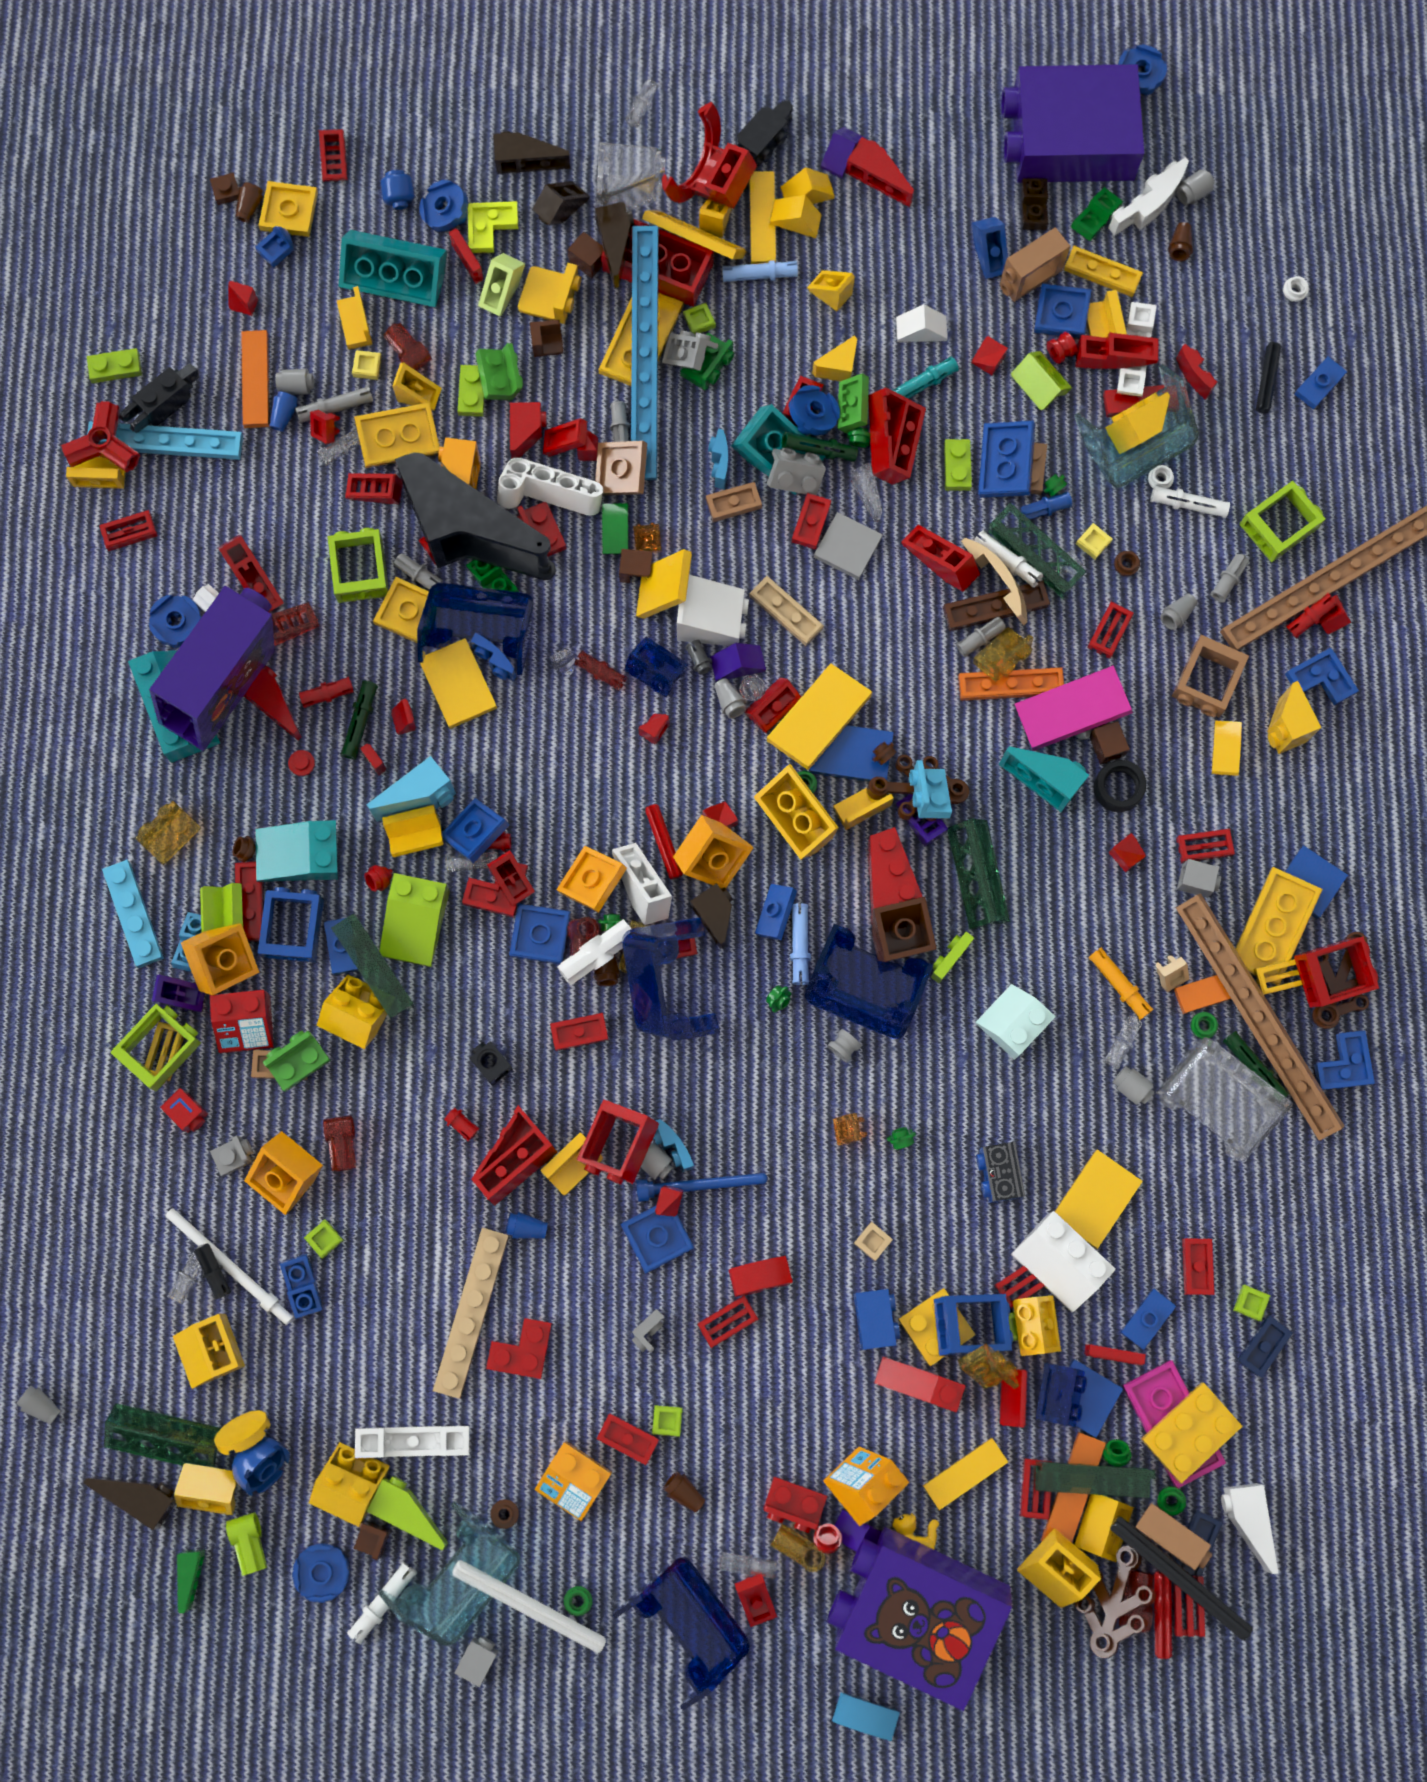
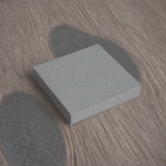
(848, 546)

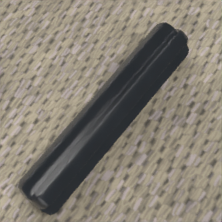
(1268, 377)

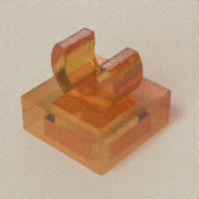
(647, 537)
(848, 1129)

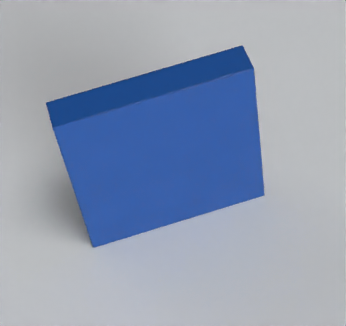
(1062, 310)
(474, 830)
(1318, 872)
(540, 934)
(656, 1238)
(1096, 1401)

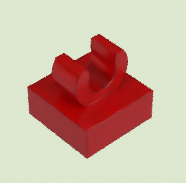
(323, 426)

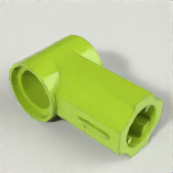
(245, 1536)

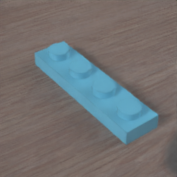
(132, 913)

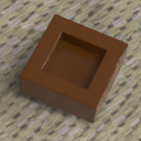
(225, 188)

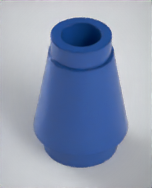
(282, 410)
(524, 1226)

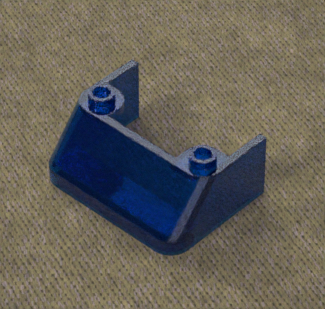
(471, 610)
(643, 953)
(696, 1621)

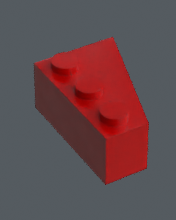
(893, 434)
(889, 871)
(513, 1158)

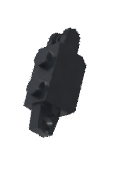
(766, 131)
(160, 398)

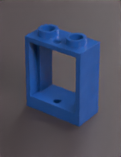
(288, 952)
(948, 1327)

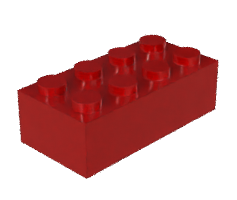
(681, 266)

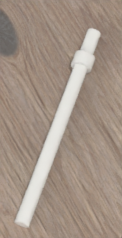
(268, 1301)

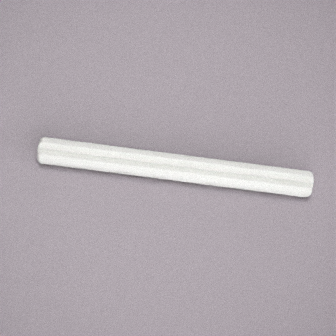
(528, 1606)

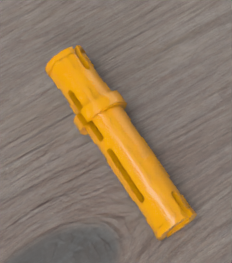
(1120, 983)

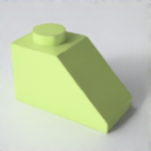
(501, 283)

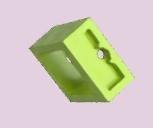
(1265, 537)
(359, 589)
(139, 1031)

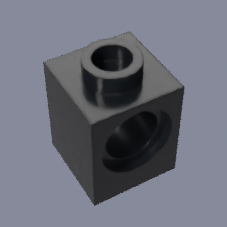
(495, 1073)

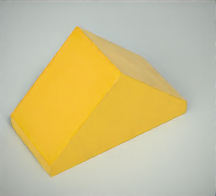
(809, 183)
(796, 215)
(714, 217)
(833, 287)
(837, 363)
(414, 388)

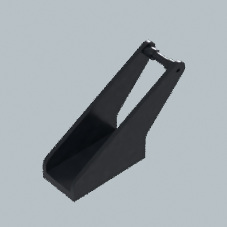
(468, 524)

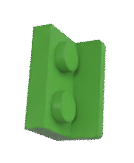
(499, 373)
(853, 403)
(296, 1060)

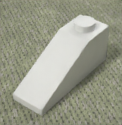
(643, 885)
(1250, 1516)

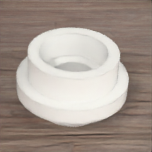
(1298, 283)
(1164, 472)

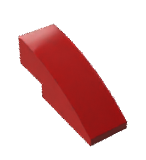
(1116, 351)

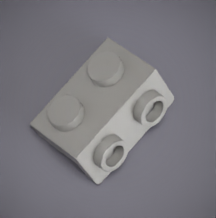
(796, 471)

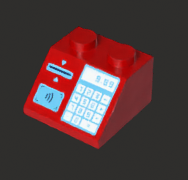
(242, 1021)

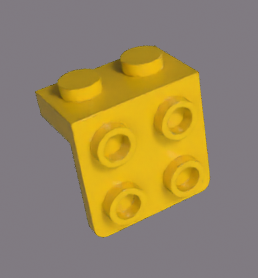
(549, 293)

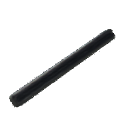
(1181, 1578)

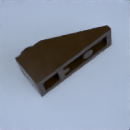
(523, 153)
(615, 233)
(142, 1500)

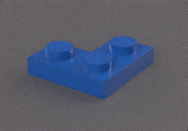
(1326, 671)
(1352, 1069)

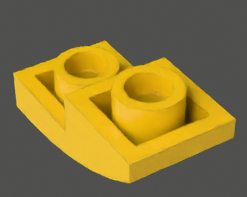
(1226, 748)

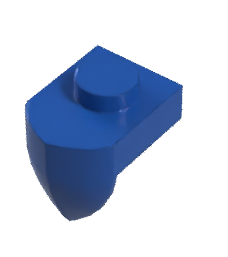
(275, 246)

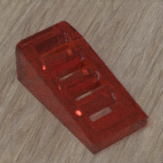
(286, 615)

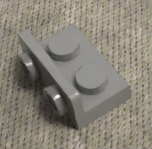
(687, 350)

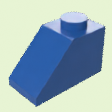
(990, 245)

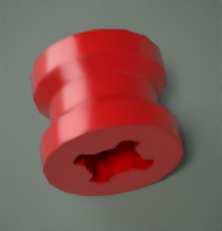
(1062, 347)

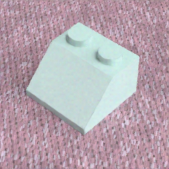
(1015, 1020)

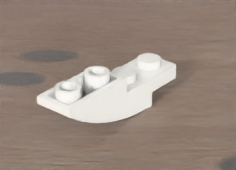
(1155, 197)

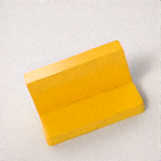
(1106, 316)
(354, 321)
(96, 474)
(860, 807)
(413, 830)
(564, 1169)
(206, 1489)
(1095, 1529)

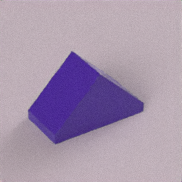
(839, 150)
(737, 661)
(177, 994)
(853, 1533)

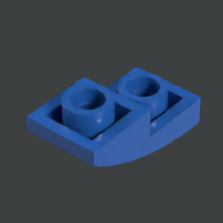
(498, 661)
(301, 1286)

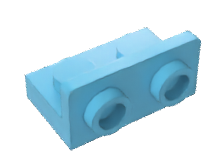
(930, 792)

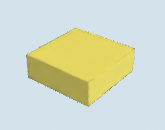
(366, 365)
(1094, 541)

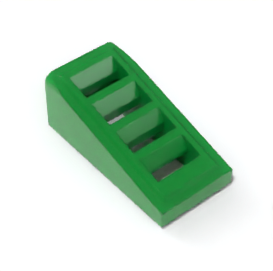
(188, 1573)

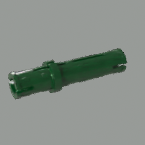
(793, 441)
(362, 709)
(1250, 1060)

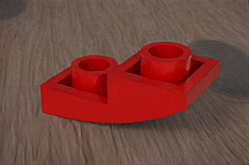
(1190, 363)
(760, 1276)

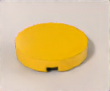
(242, 1432)

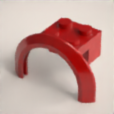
(720, 172)

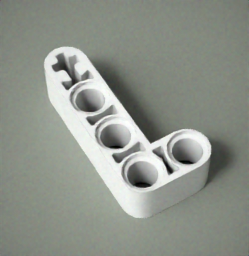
(547, 485)

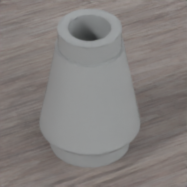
(1177, 613)
(729, 698)
(37, 1404)

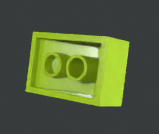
(413, 919)

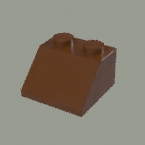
(902, 929)

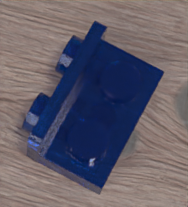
(655, 666)
(1061, 1395)

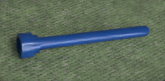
(647, 1189)

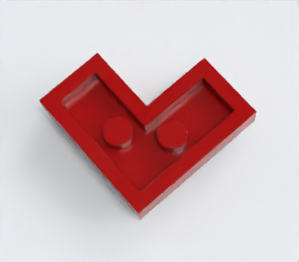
(489, 896)
(528, 1357)

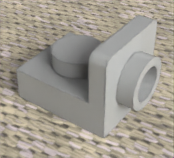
(232, 1155)
(649, 1325)

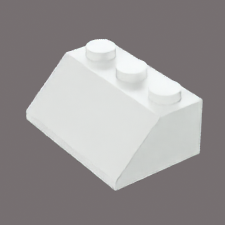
(1063, 1261)

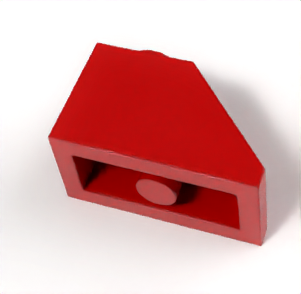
(525, 426)

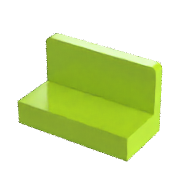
(1040, 379)
(221, 906)

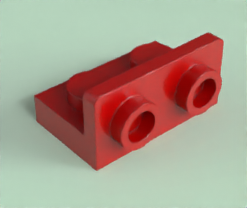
(542, 520)
(795, 1504)

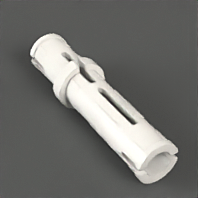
(1160, 495)
(1016, 564)
(374, 1612)

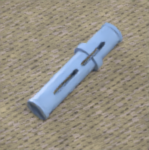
(760, 271)
(800, 944)

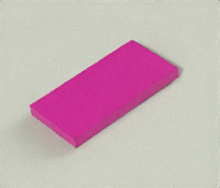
(1073, 708)
(1154, 1397)

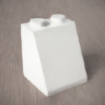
(712, 613)

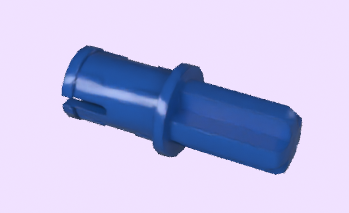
(1047, 506)

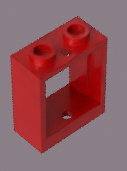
(1313, 979)
(598, 1136)

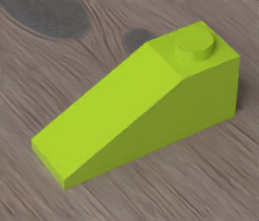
(402, 1509)

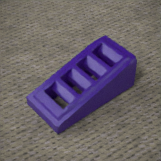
(925, 838)

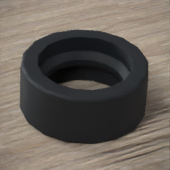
(1128, 768)

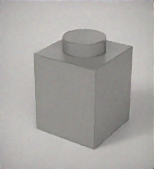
(1198, 878)
(477, 1660)

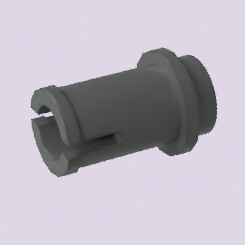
(701, 662)

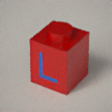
(184, 1111)

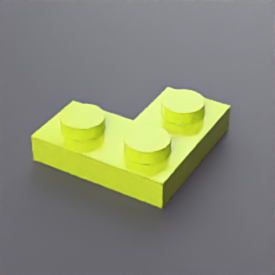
(487, 217)

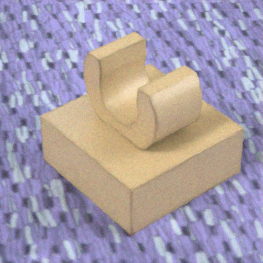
(1173, 974)
(873, 1241)

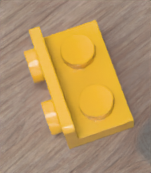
(1036, 1325)

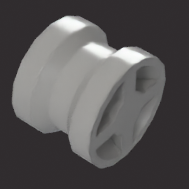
(844, 1045)

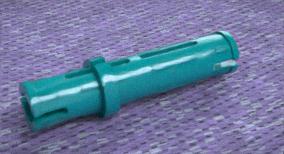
(932, 376)

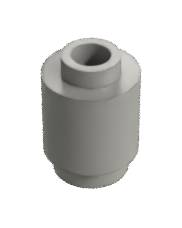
(1195, 187)
(295, 381)
(1133, 1085)
(657, 1162)

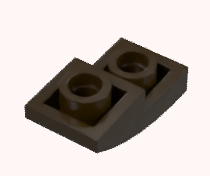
(1034, 203)

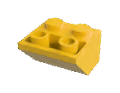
(1138, 422)
(352, 1012)
(208, 1350)
(348, 1484)
(1060, 1570)

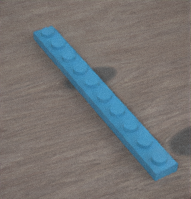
(645, 342)

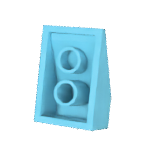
(417, 789)

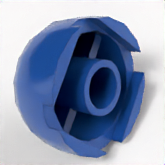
(260, 1465)

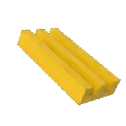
(1261, 981)
(164, 1052)

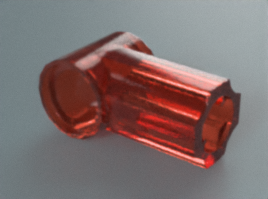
(408, 350)
(576, 937)
(339, 1135)
(1135, 1581)

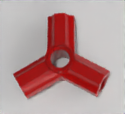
(103, 427)

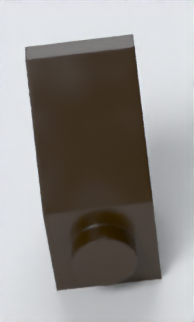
(559, 202)
(715, 912)

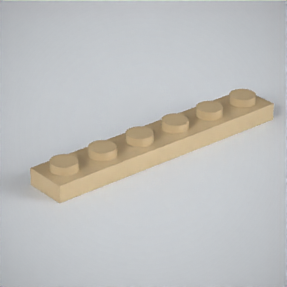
(471, 1313)

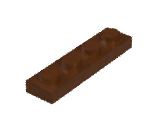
(992, 605)

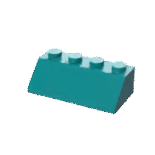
(392, 267)
(145, 672)

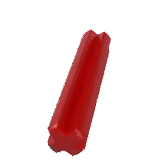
(663, 840)
(1163, 1616)

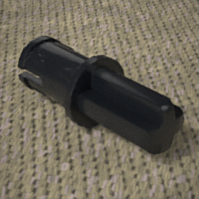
(212, 1271)

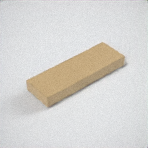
(786, 611)

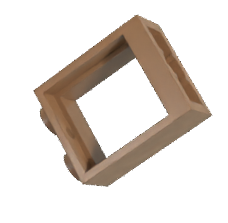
(1034, 264)
(1221, 655)
(1174, 1537)

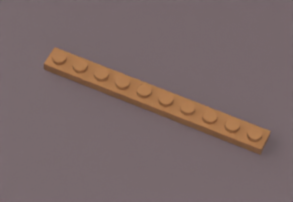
(1328, 579)
(1260, 1017)

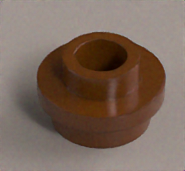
(1130, 557)
(883, 752)
(244, 848)
(511, 1507)

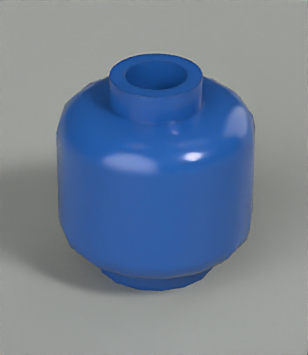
(397, 189)

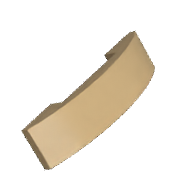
(1015, 598)

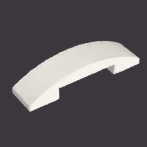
(1139, 323)
(411, 1441)

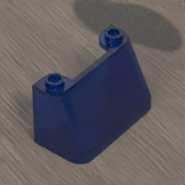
(865, 989)

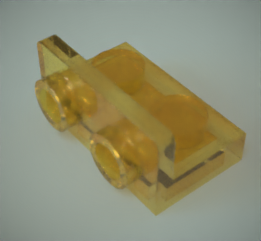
(1003, 653)
(167, 832)
(989, 1367)

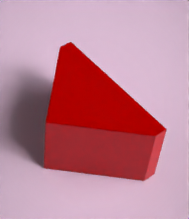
(510, 878)

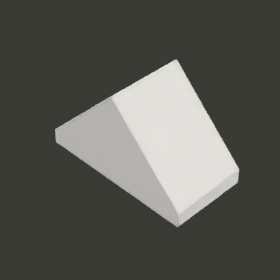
(921, 325)

